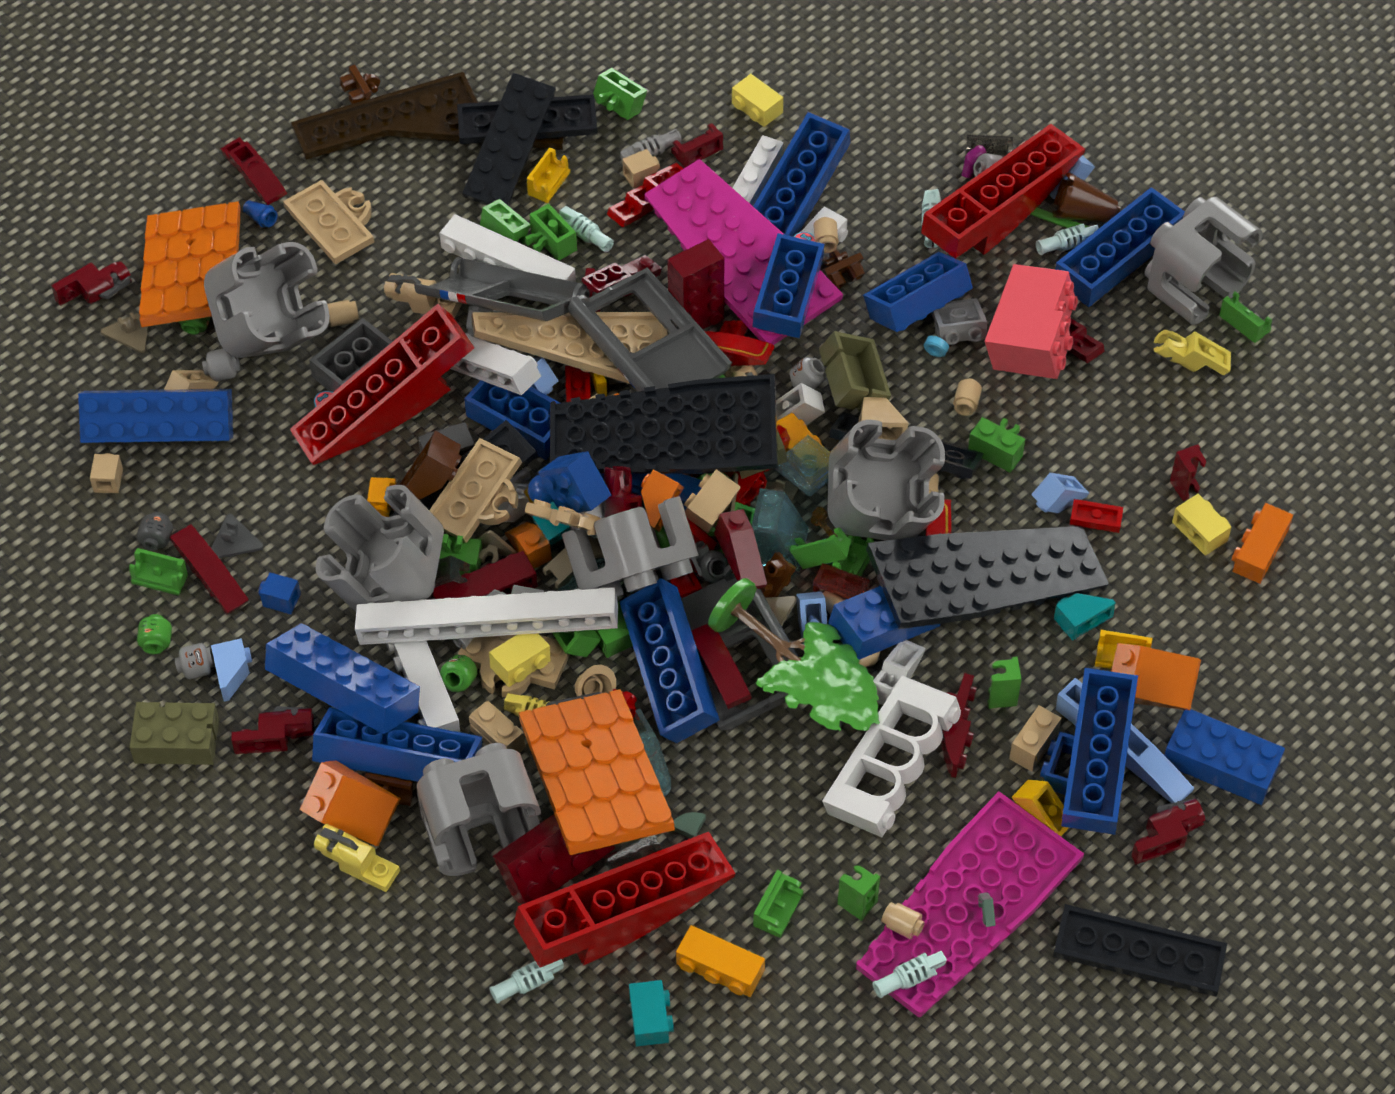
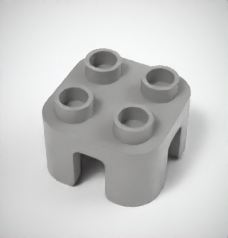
(1199, 252)
(259, 301)
(883, 484)
(632, 549)
(385, 555)
(471, 794)

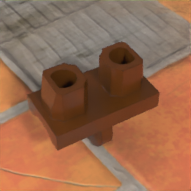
(363, 86)
(839, 266)
(777, 575)
(398, 787)

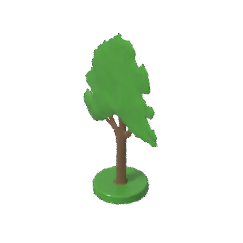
(825, 675)

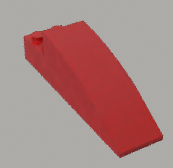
(1001, 195)
(387, 389)
(622, 902)

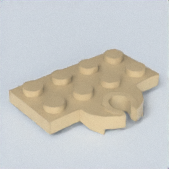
(332, 219)
(478, 491)
(562, 515)
(547, 677)

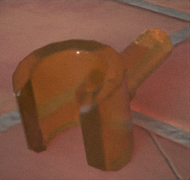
(818, 517)

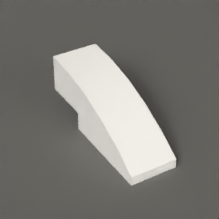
(899, 663)

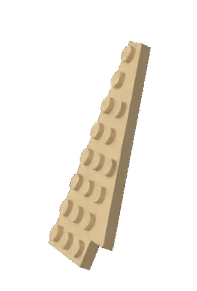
(566, 340)

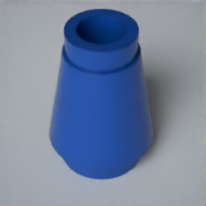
(261, 213)

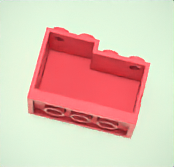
(1033, 322)

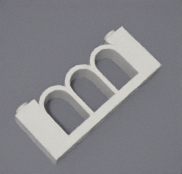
(877, 812)

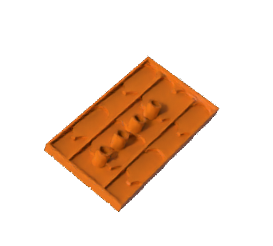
(178, 256)
(596, 772)

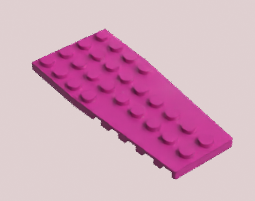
(704, 207)
(995, 853)

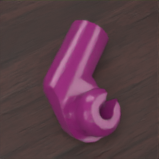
(970, 160)

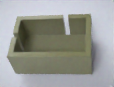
(853, 369)
(174, 733)

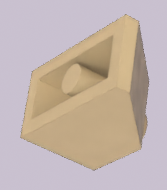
(189, 380)

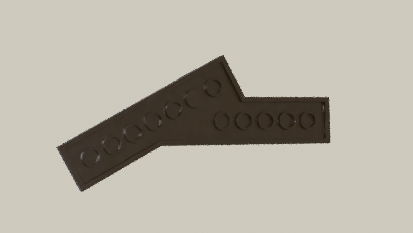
(413, 112)

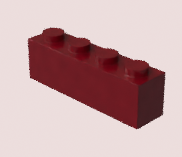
(501, 576)

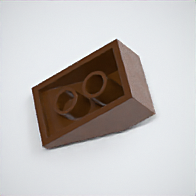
(433, 466)

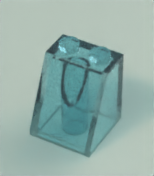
(777, 525)

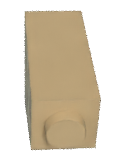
(882, 410)

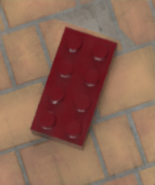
(698, 282)
(541, 862)

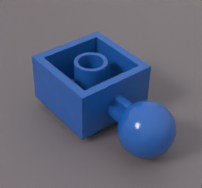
(570, 483)

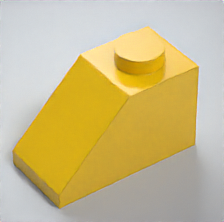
(1042, 803)

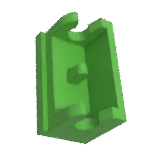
(504, 221)
(1244, 319)
(821, 551)
(857, 556)
(158, 571)
(1005, 686)
(859, 895)
(778, 904)

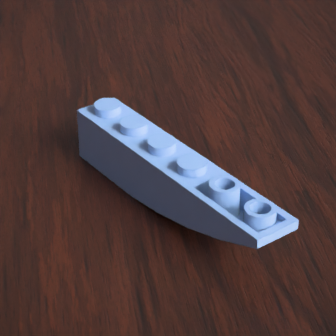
(1142, 756)

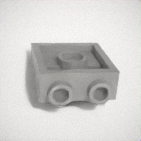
(960, 321)

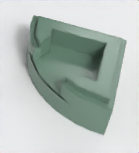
(689, 824)
(986, 903)

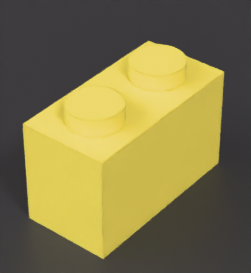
(757, 100)
(1201, 524)
(519, 657)

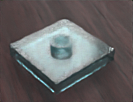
(806, 466)

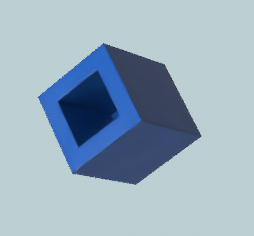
(279, 593)

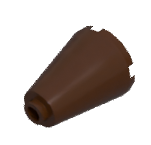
(1083, 201)

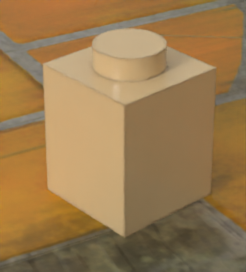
(639, 166)
(106, 473)

